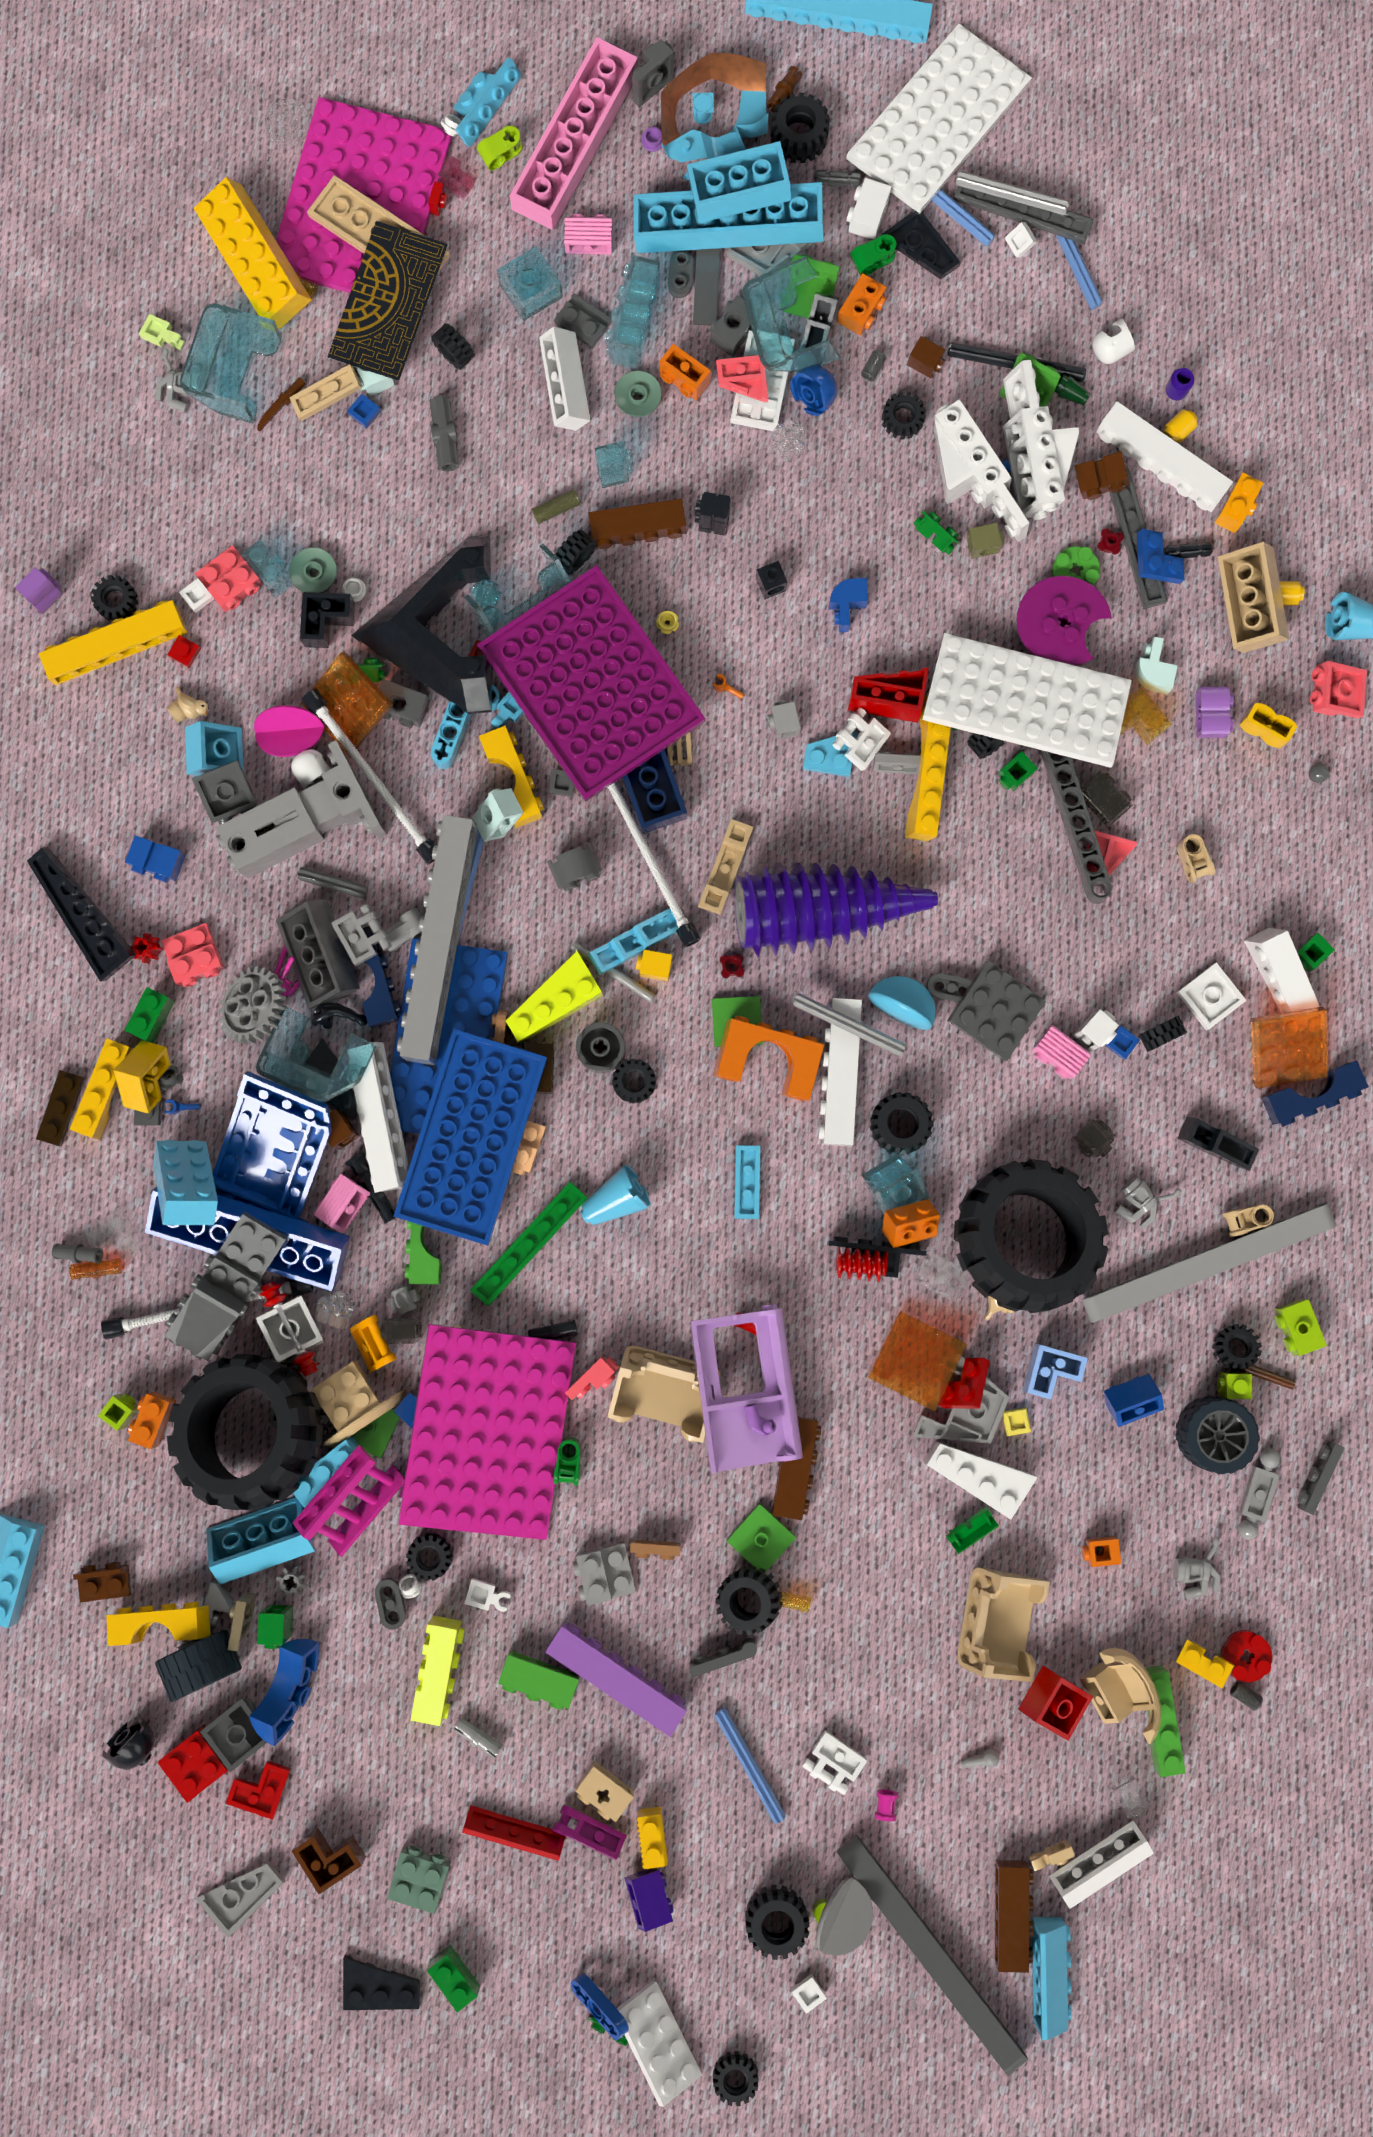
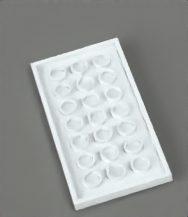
(939, 118)
(1027, 700)

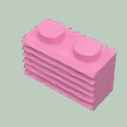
(588, 234)
(1061, 1053)
(341, 1203)

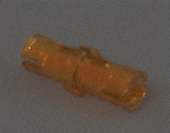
(95, 1270)

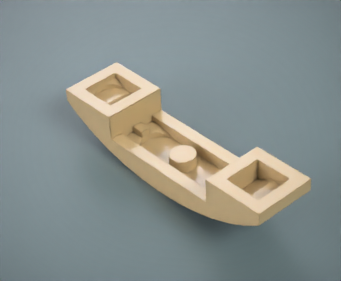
(726, 867)

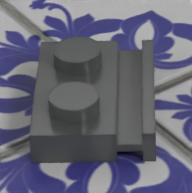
(583, 320)

